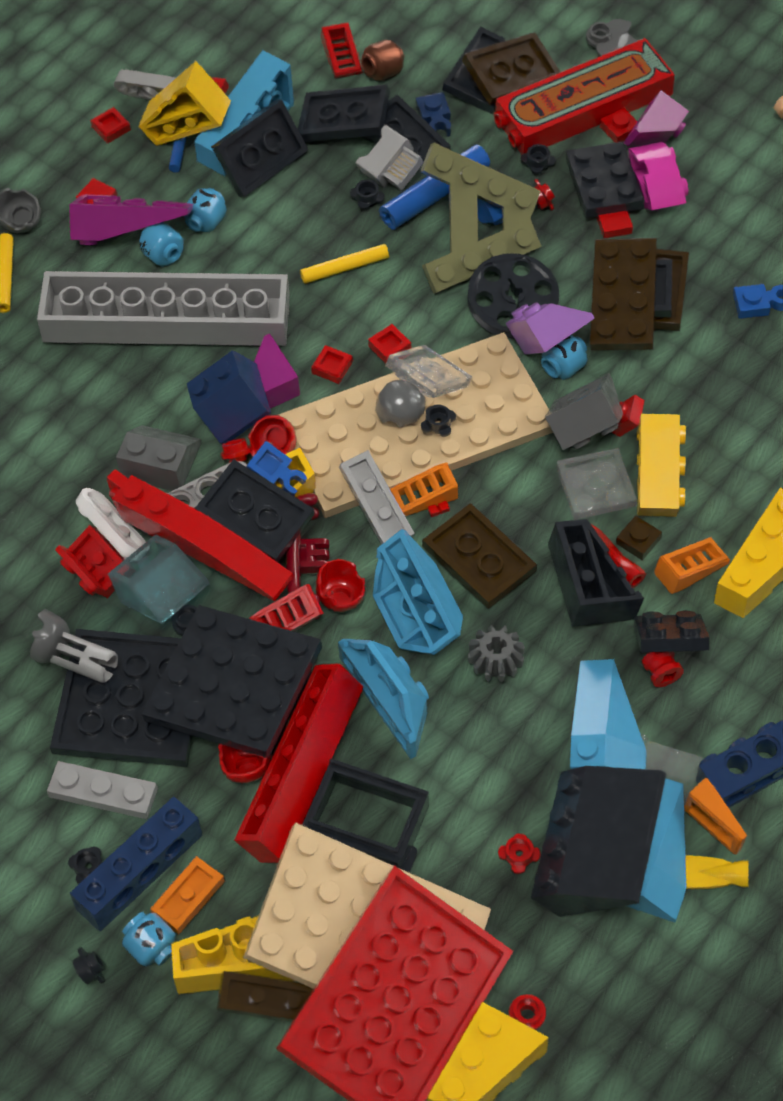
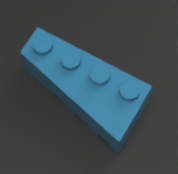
(260, 86)

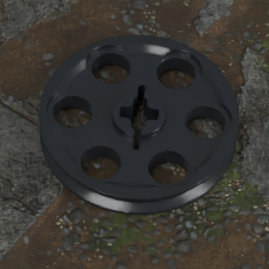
(498, 291)

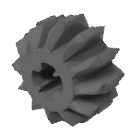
(483, 656)

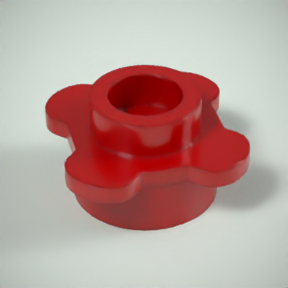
(545, 196)
(521, 843)

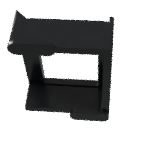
(404, 853)

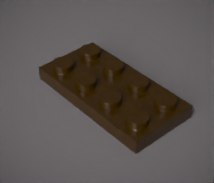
(624, 294)

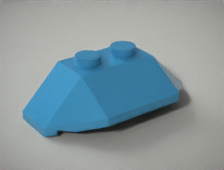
(414, 597)
(388, 688)

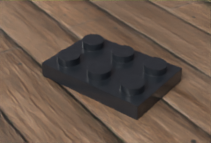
(344, 113)
(260, 148)
(604, 179)
(256, 510)

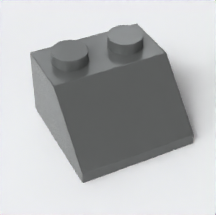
(585, 413)
(157, 456)

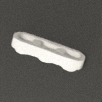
(108, 522)

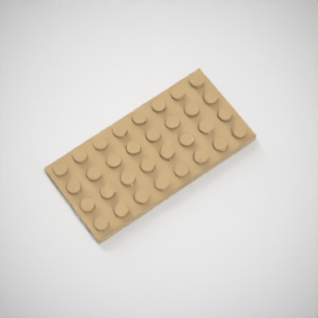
(492, 416)

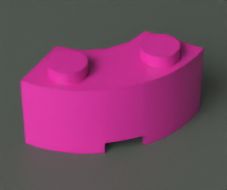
(658, 175)

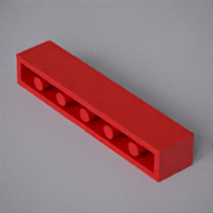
(299, 761)

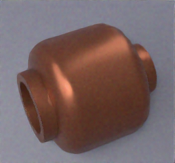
(382, 60)

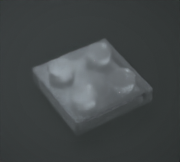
(428, 371)
(596, 483)

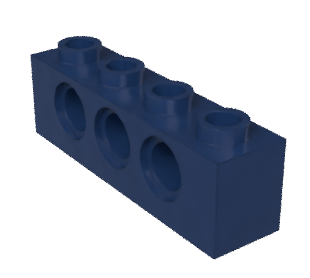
(744, 755)
(136, 864)

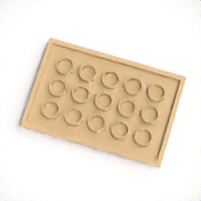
(318, 900)

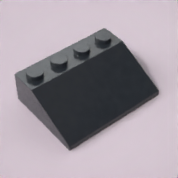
(598, 839)

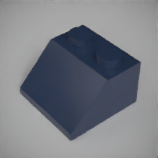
(229, 396)

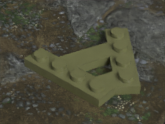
(466, 183)

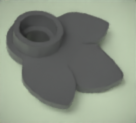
(609, 36)

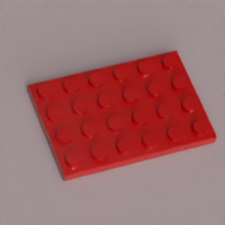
(395, 996)

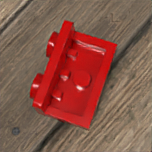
(91, 560)

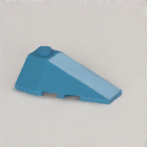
(603, 721)
(666, 866)

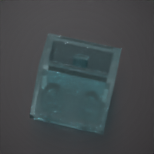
(157, 579)

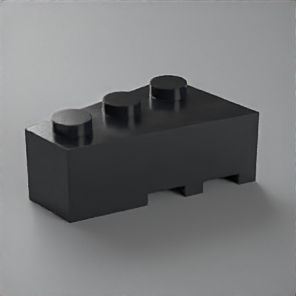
(589, 578)

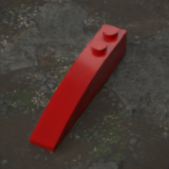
(200, 537)

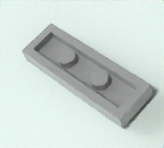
(374, 496)
(102, 790)

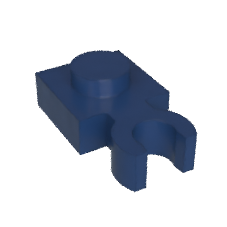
(435, 111)

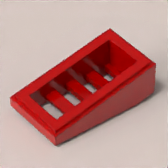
(335, 33)
(268, 614)

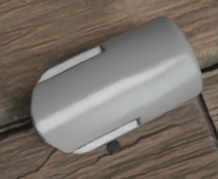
(88, 659)

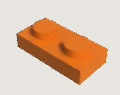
(188, 894)

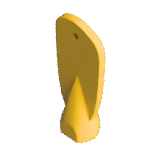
(714, 872)

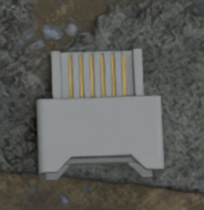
(390, 160)

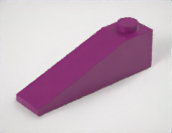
(112, 217)

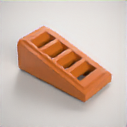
(432, 478)
(674, 575)
(714, 815)

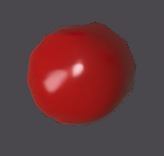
(276, 431)
(340, 585)
(241, 765)

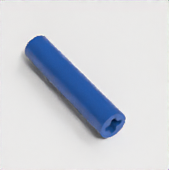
(423, 194)

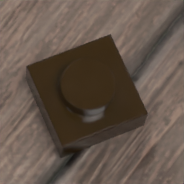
(638, 537)

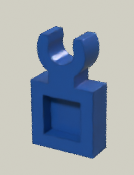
(756, 301)
(274, 465)

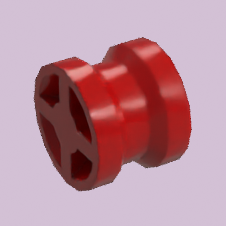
(662, 667)

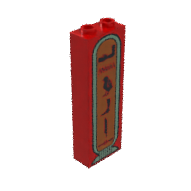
(583, 96)

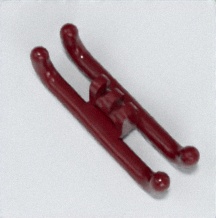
(306, 554)

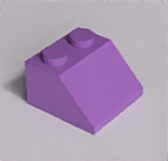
(544, 326)

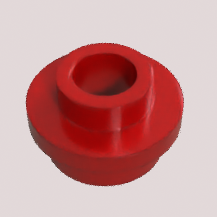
(235, 449)
(531, 1003)

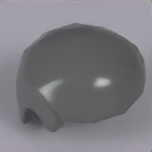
(18, 210)
(400, 403)
(48, 637)

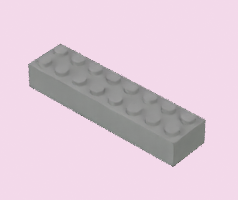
(163, 308)

